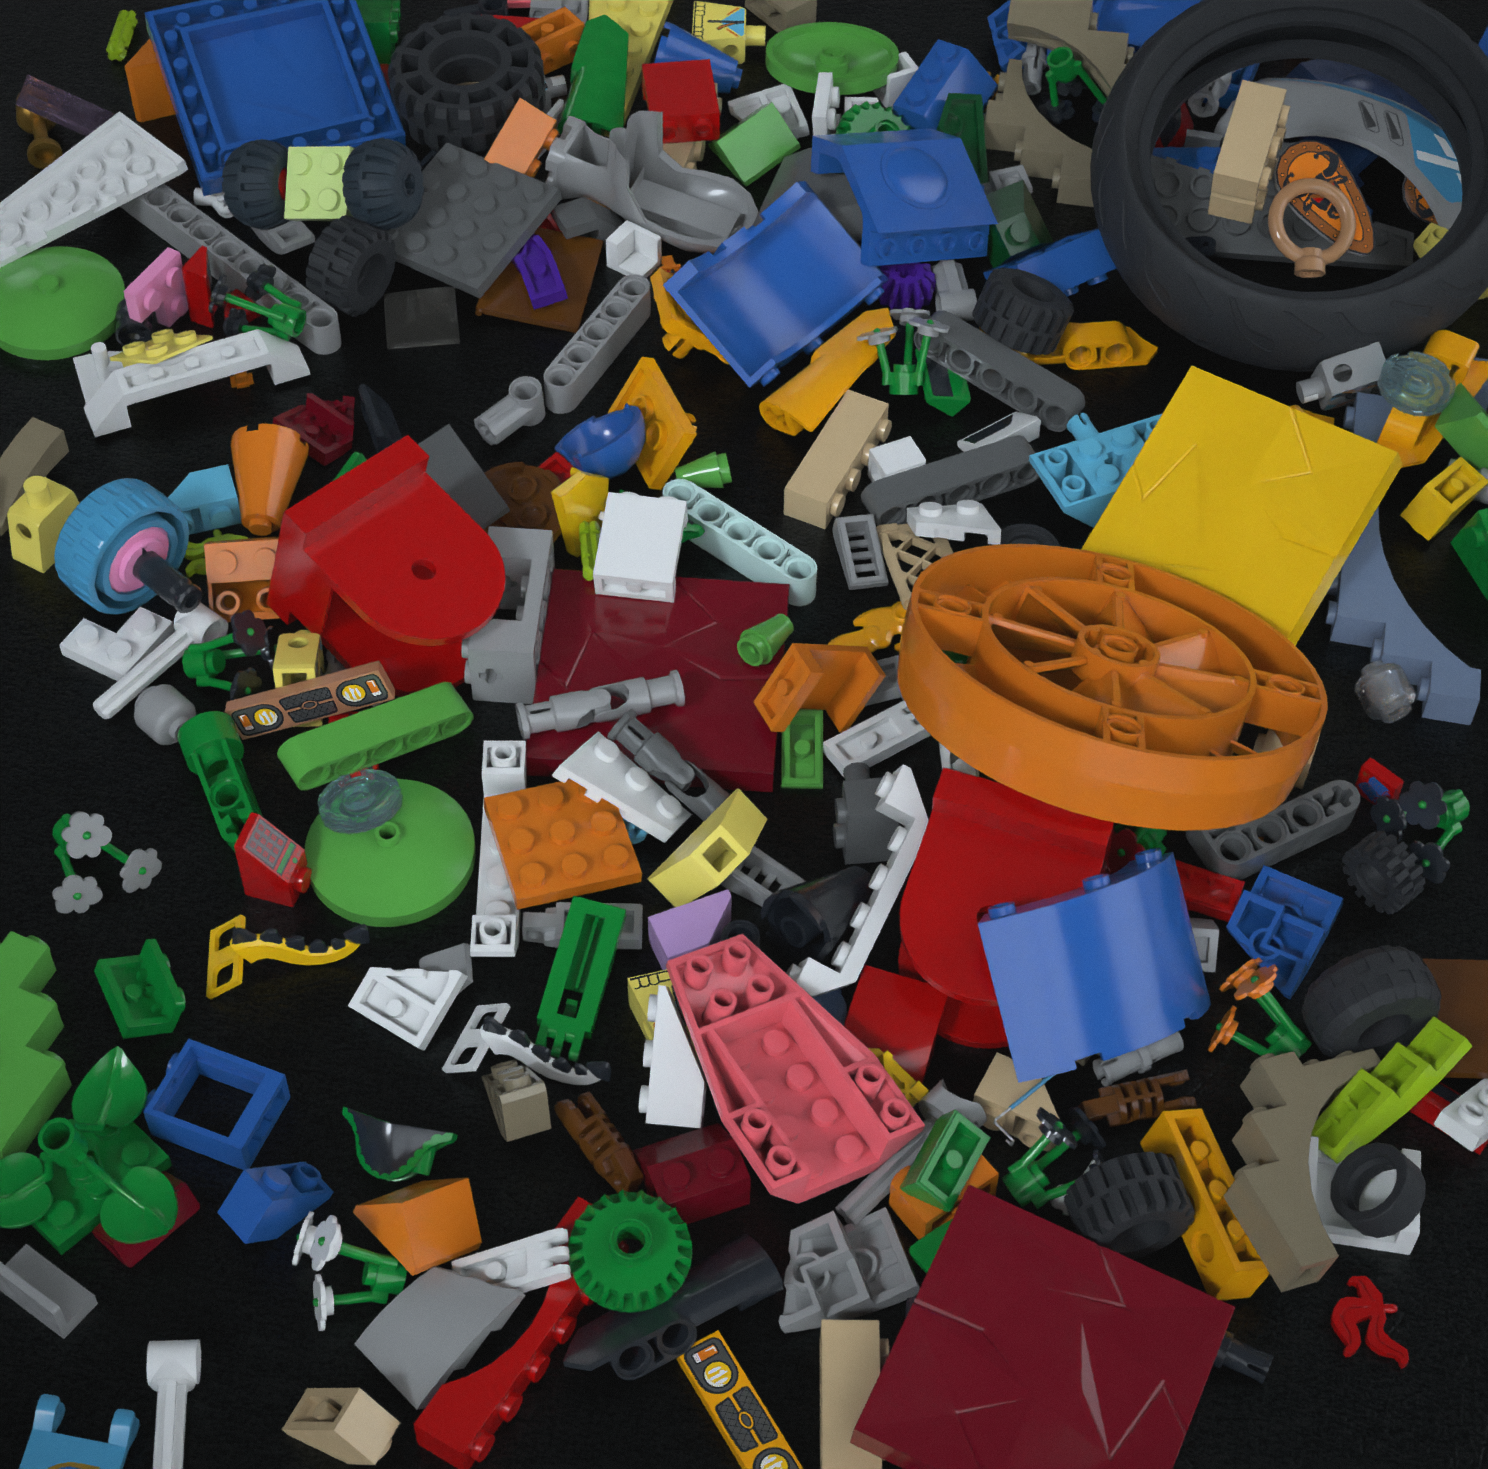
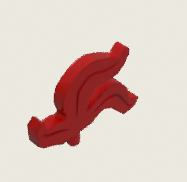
(1369, 1305)

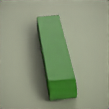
(374, 735)

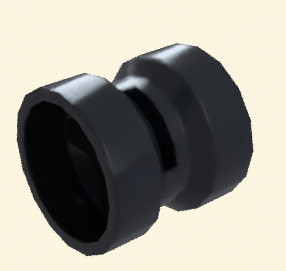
(129, 330)

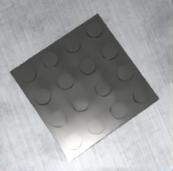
(471, 219)

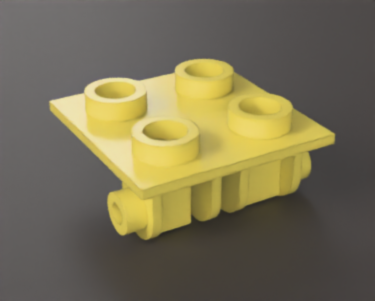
(161, 347)

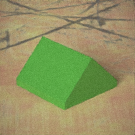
(755, 144)
(1466, 427)

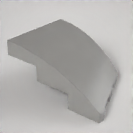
(844, 1270)
(434, 1330)

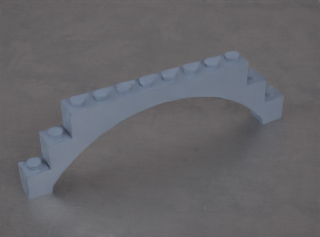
(1374, 613)

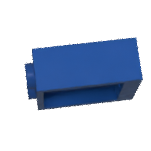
(253, 1127)

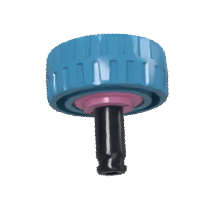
(126, 549)

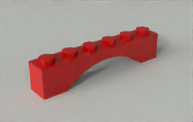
(469, 1410)

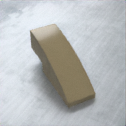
(31, 453)

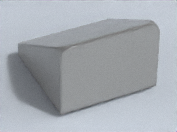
(450, 959)

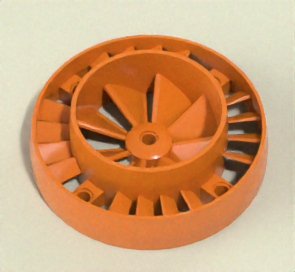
(1153, 675)

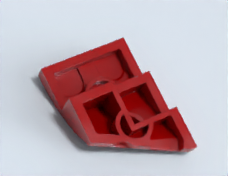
(897, 1017)

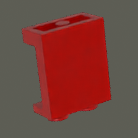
(685, 97)

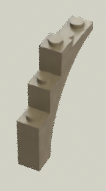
(1072, 26)
(1043, 150)
(1274, 1189)

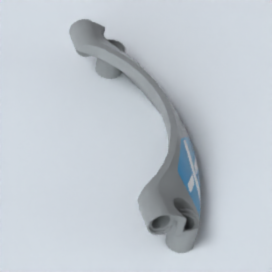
(1380, 125)

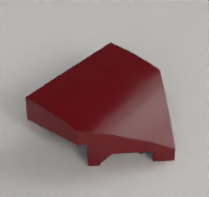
(324, 426)

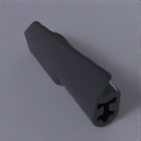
(642, 1341)

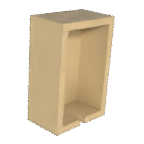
(1249, 152)

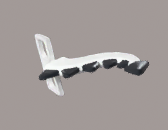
(517, 1044)

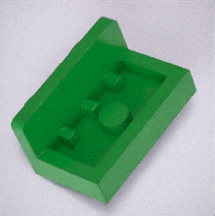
(141, 992)

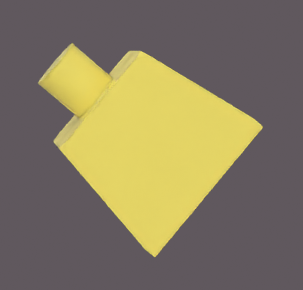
(38, 520)

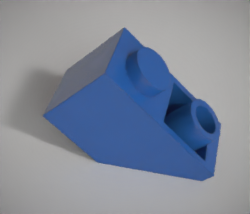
(273, 1200)

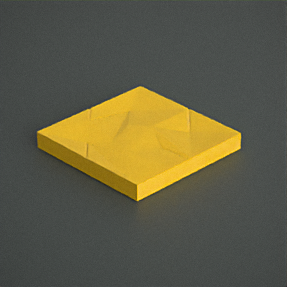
(1246, 499)

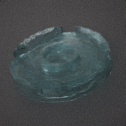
(1416, 384)
(360, 802)

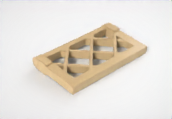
(903, 532)

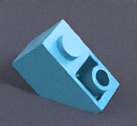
(208, 499)

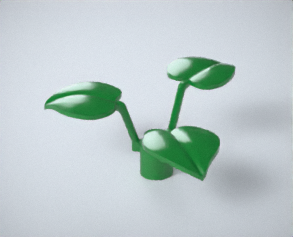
(108, 1095)

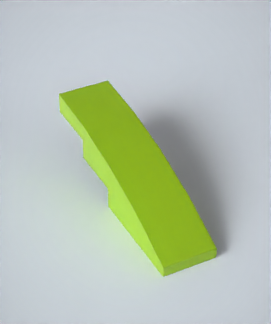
(1396, 1085)

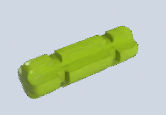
(121, 35)
(589, 538)

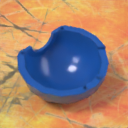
(606, 443)

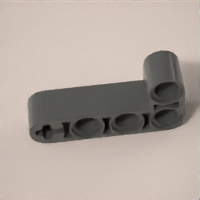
(1325, 810)

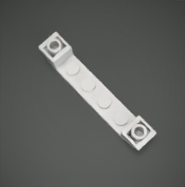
(199, 365)
(902, 803)
(497, 920)

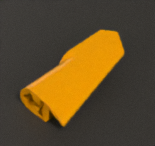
(1097, 347)
(831, 372)
(1415, 435)

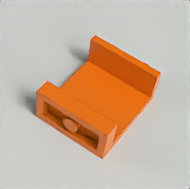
(820, 679)

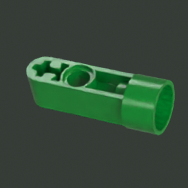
(215, 754)

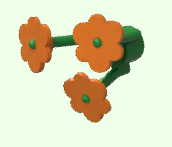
(1257, 983)

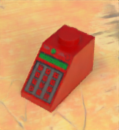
(271, 863)

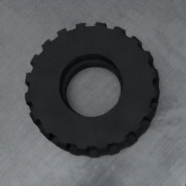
(456, 52)

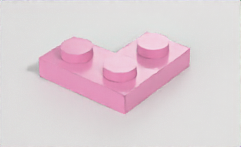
(159, 290)

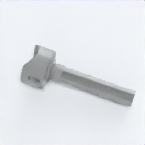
(877, 1184)

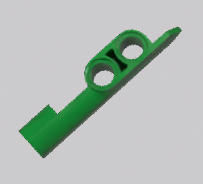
(598, 77)

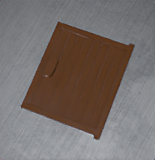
(577, 265)
(1465, 1009)

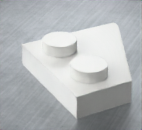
(784, 101)
(953, 521)
(408, 1000)

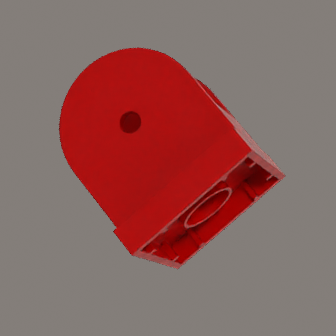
(388, 570)
(977, 852)

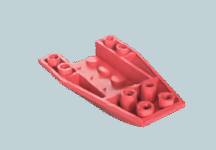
(787, 1074)

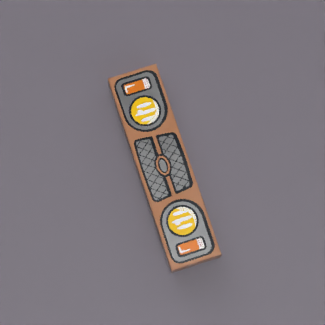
(311, 700)

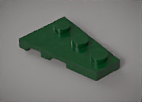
(964, 118)

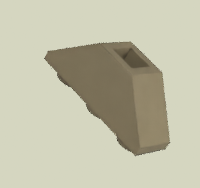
(517, 1100)

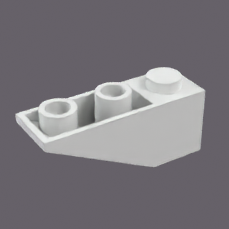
(676, 1078)

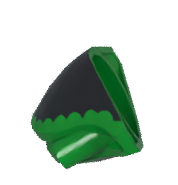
(395, 1150)

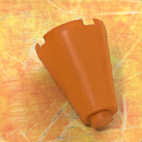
(266, 474)

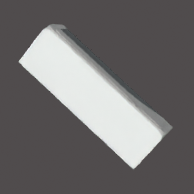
(1009, 426)

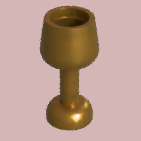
(43, 149)

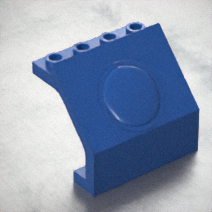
(913, 194)

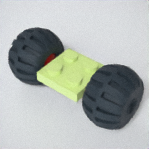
(277, 185)

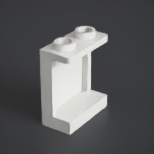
(640, 546)
(1374, 1193)

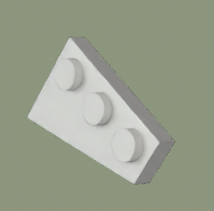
(614, 777)

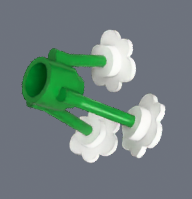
(322, 1243)

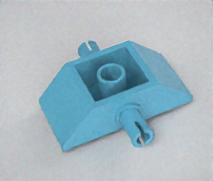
(1089, 470)

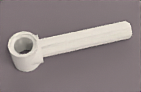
(190, 628)
(172, 1372)

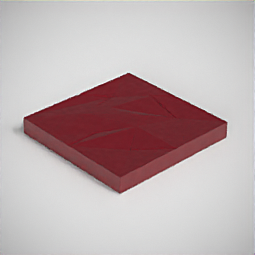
(615, 638)
(1040, 1354)

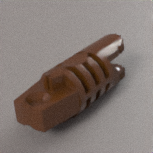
(1137, 1100)
(600, 1142)

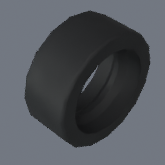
(1397, 1209)

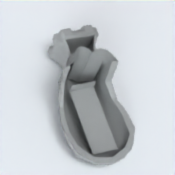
(647, 185)

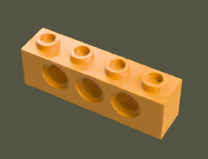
(1215, 1238)

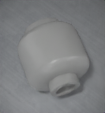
(162, 712)

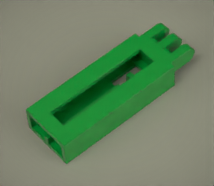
(580, 966)

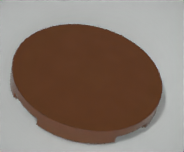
(527, 495)

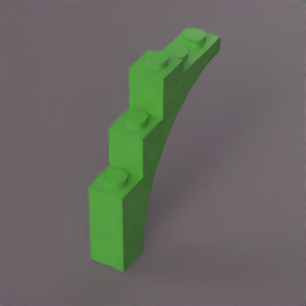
(30, 1075)

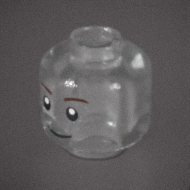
(1385, 691)

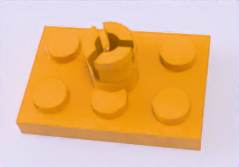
(675, 321)
(666, 424)

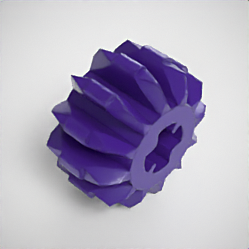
(908, 285)

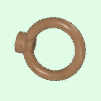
(1311, 261)

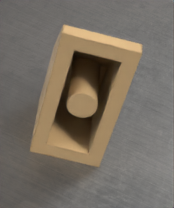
(342, 1424)

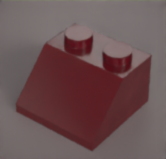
(696, 1173)

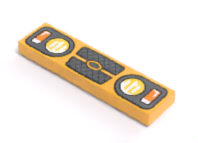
(736, 1406)

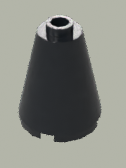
(815, 914)

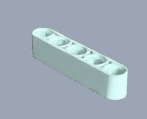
(746, 543)

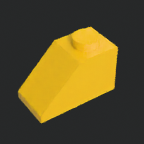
(1444, 498)

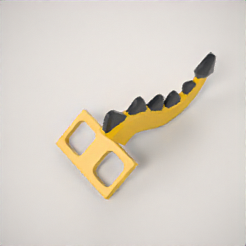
(272, 946)

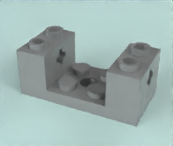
(507, 652)

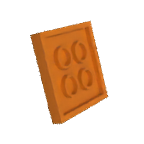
(560, 843)

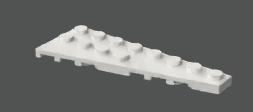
(83, 184)

